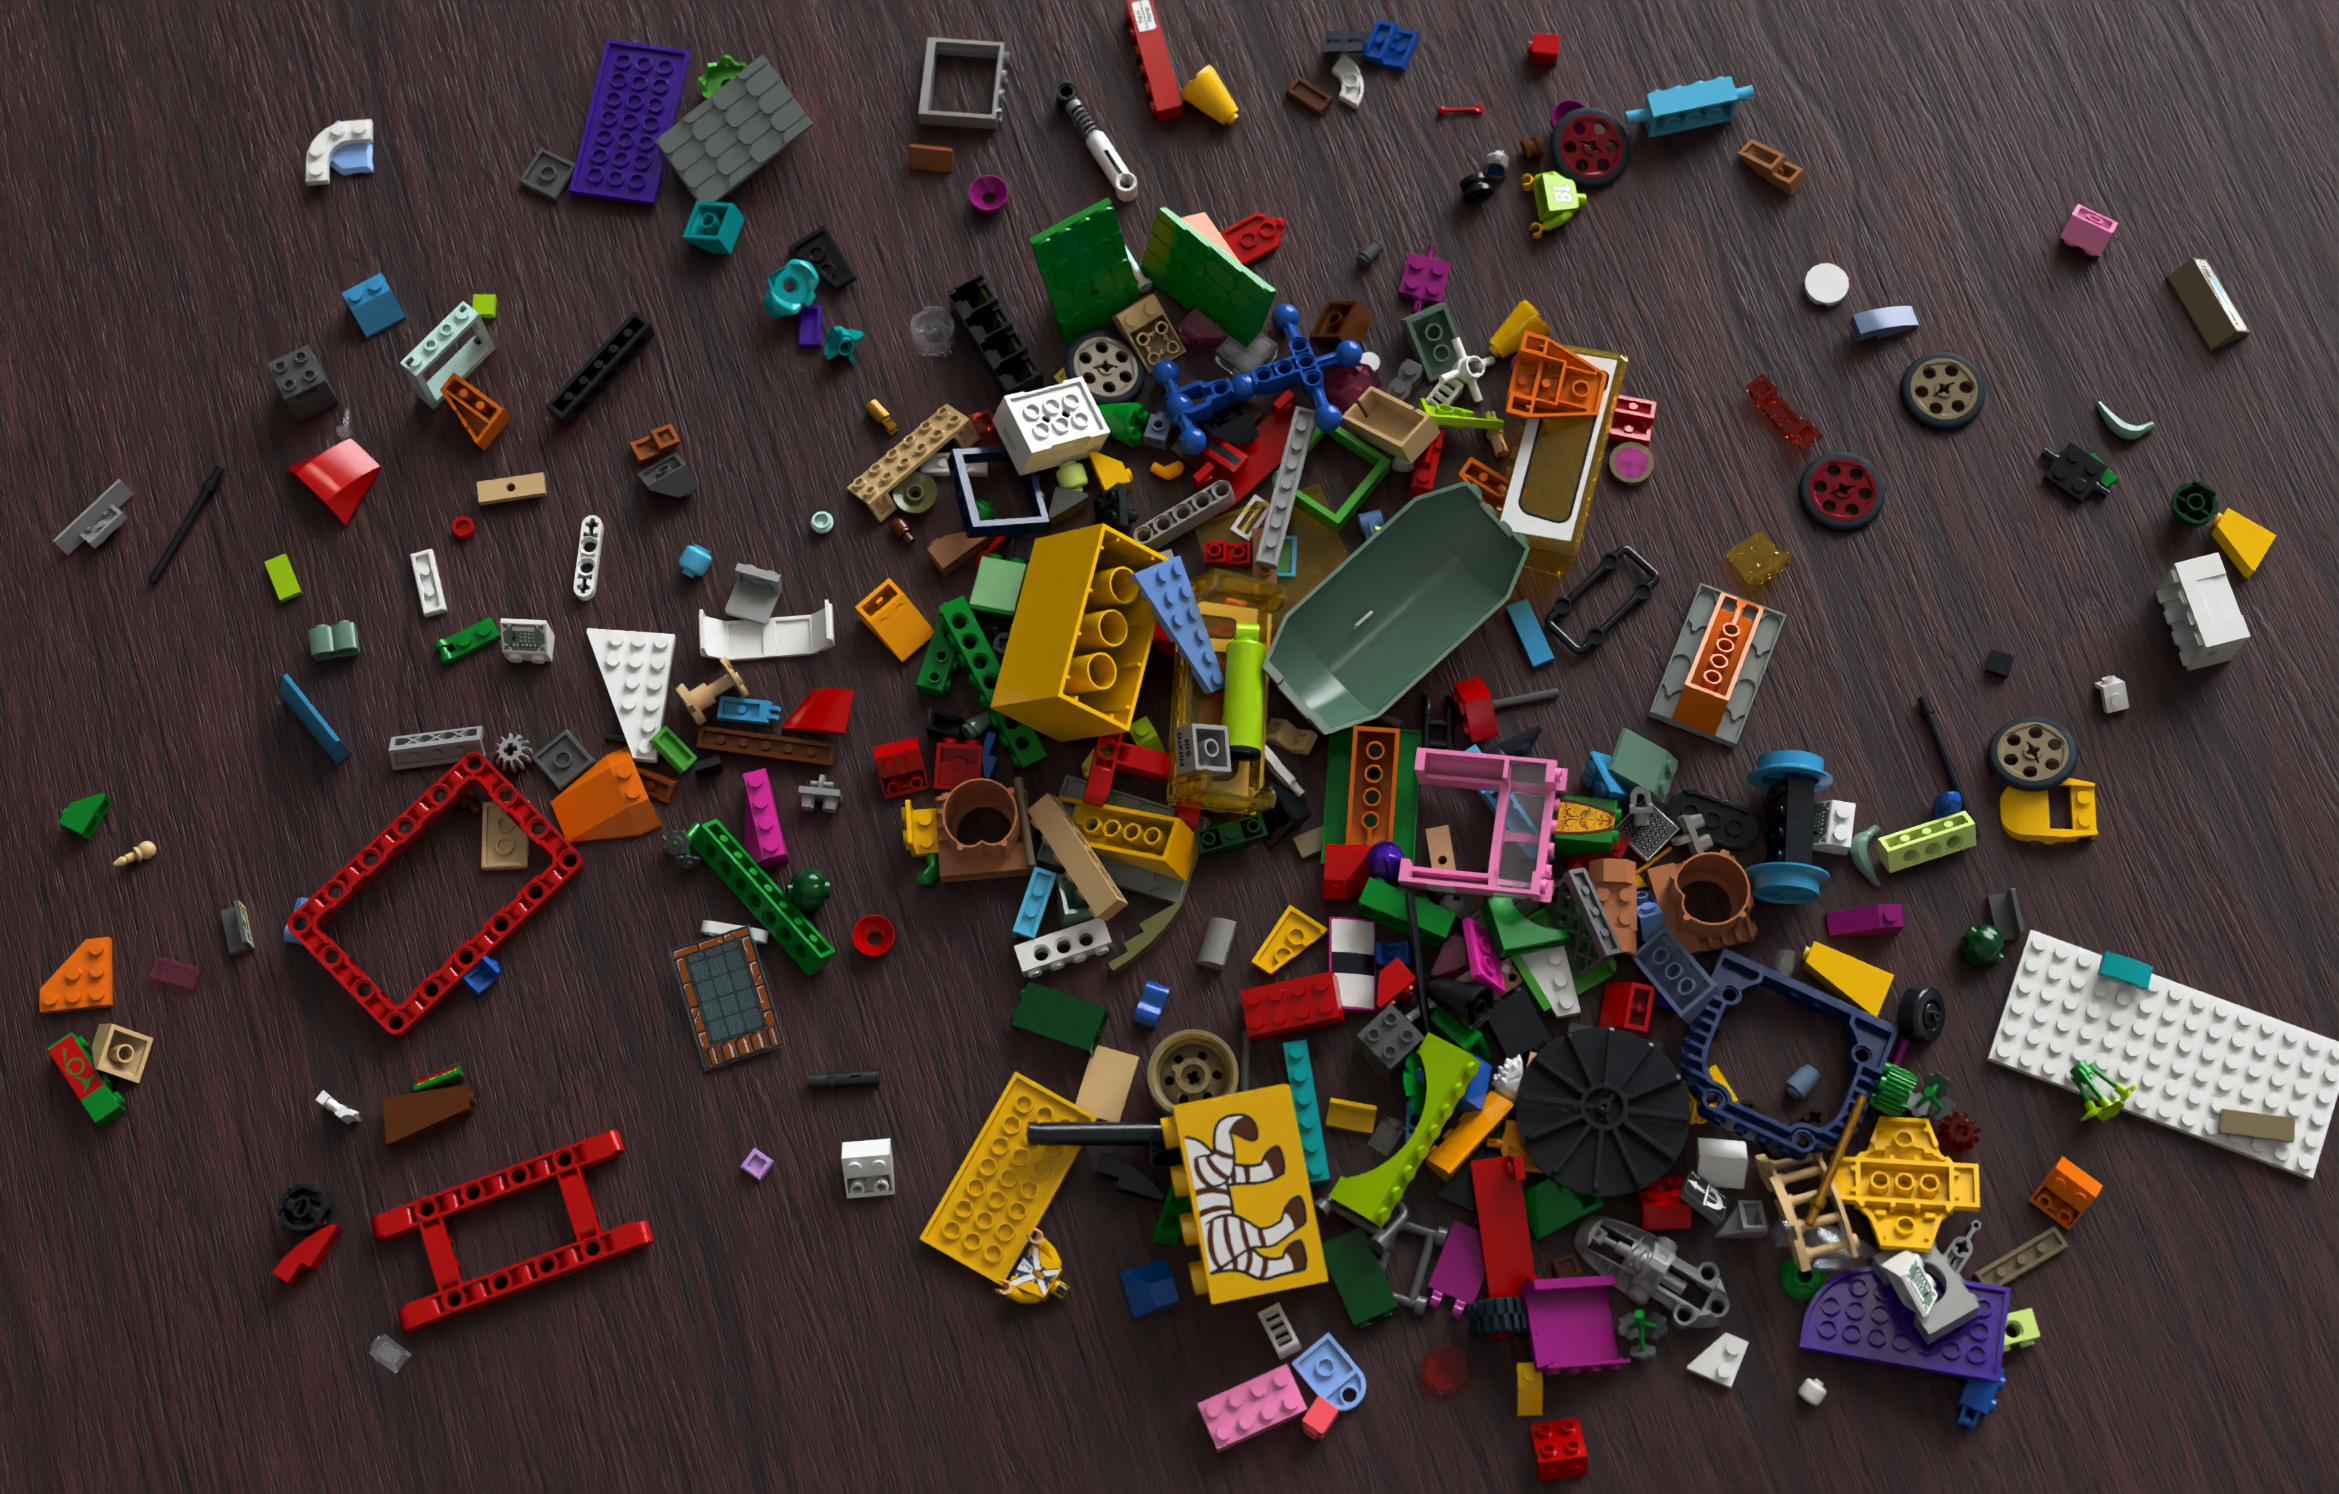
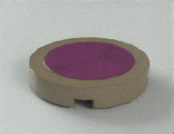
(1631, 463)

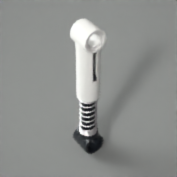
(1097, 142)

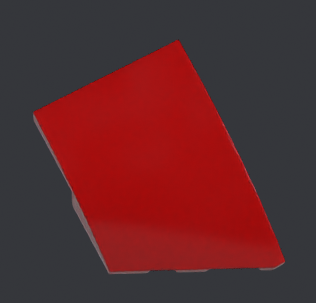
(822, 712)

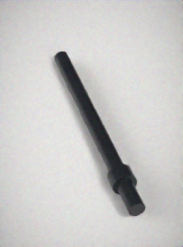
(208, 487)

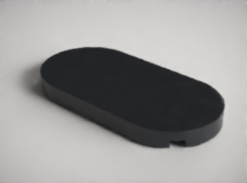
(1727, 823)

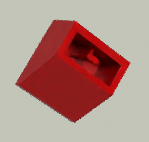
(901, 767)
(1394, 985)
(1627, 1007)
(1662, 1206)

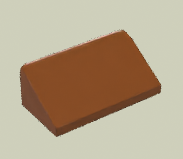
(931, 158)
(657, 784)

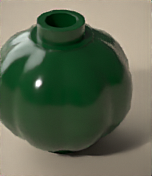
(808, 889)
(1982, 945)

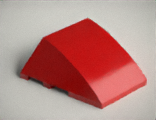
(338, 477)

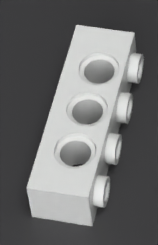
(1071, 936)

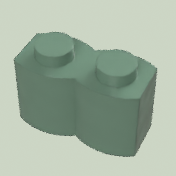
(334, 641)

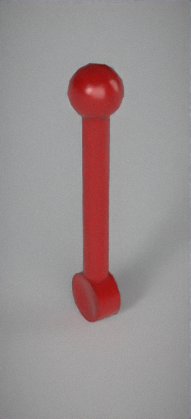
(1477, 109)

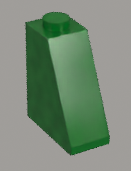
(1457, 1035)

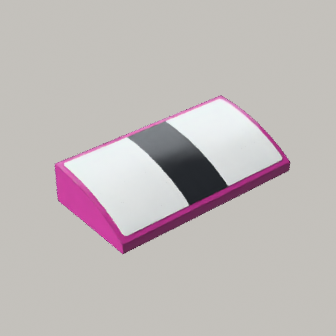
(1353, 962)

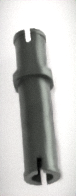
(843, 1078)

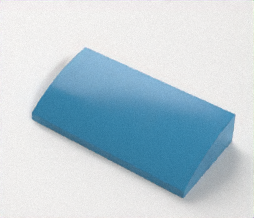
(313, 720)

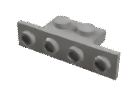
(97, 520)

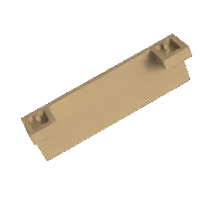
(908, 455)

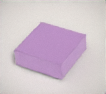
(757, 1164)

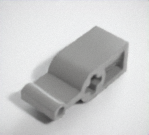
(1960, 1259)

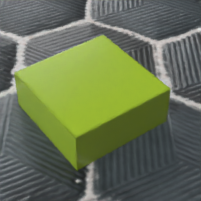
(485, 305)

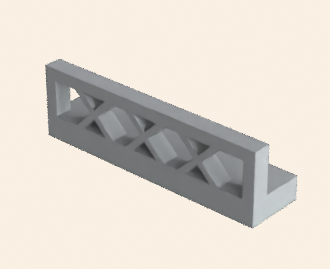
(437, 749)

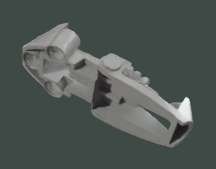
(1647, 1266)

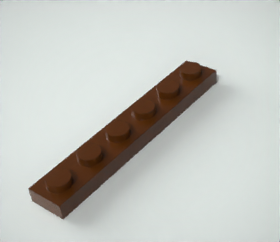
(766, 746)

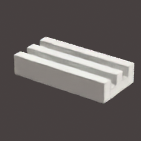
(1255, 498)

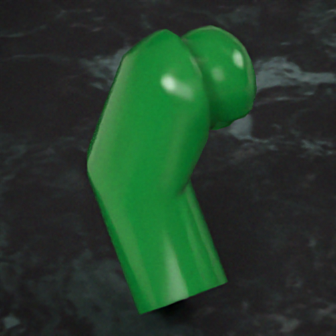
(931, 873)

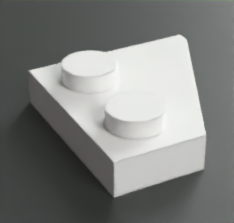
(1720, 1360)

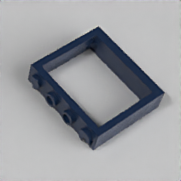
(1001, 527)

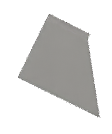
(1745, 1221)

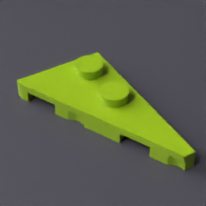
(1458, 417)

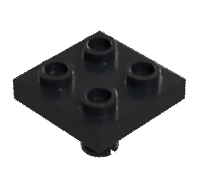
(1112, 508)

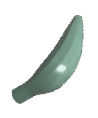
(2120, 427)
(1860, 856)

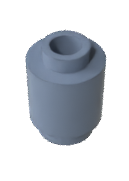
(1802, 1082)

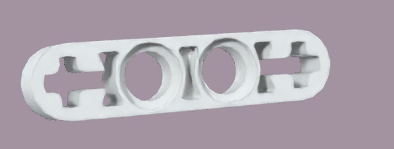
(588, 557)

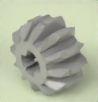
(519, 756)

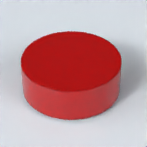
(463, 528)

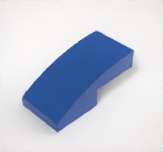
(989, 762)

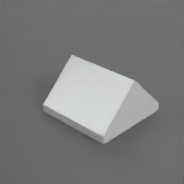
(1722, 1162)

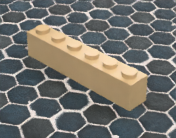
(1077, 857)

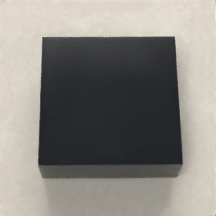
(1999, 663)

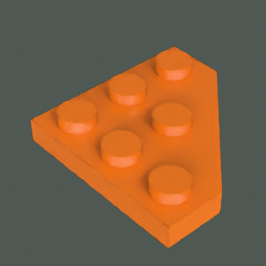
(82, 980)

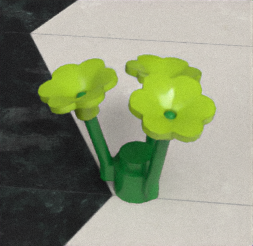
(2083, 1074)

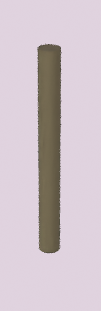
(1024, 822)

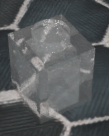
(389, 1352)

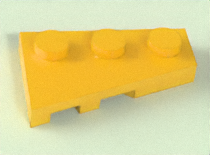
(1287, 940)

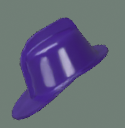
(1385, 861)

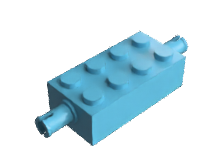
(1689, 106)

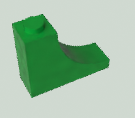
(1514, 933)

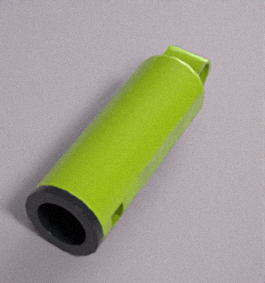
(1244, 693)

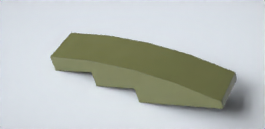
(1151, 933)

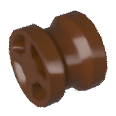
(1532, 148)

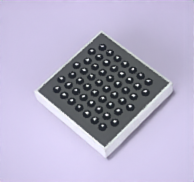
(1648, 839)

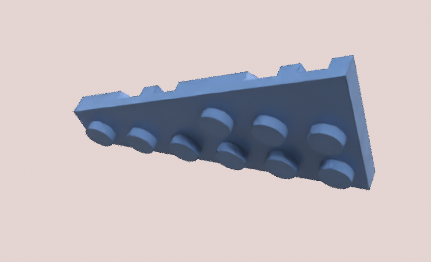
(1180, 618)

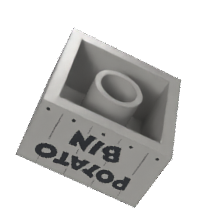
(1202, 748)

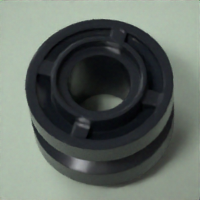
(1476, 188)

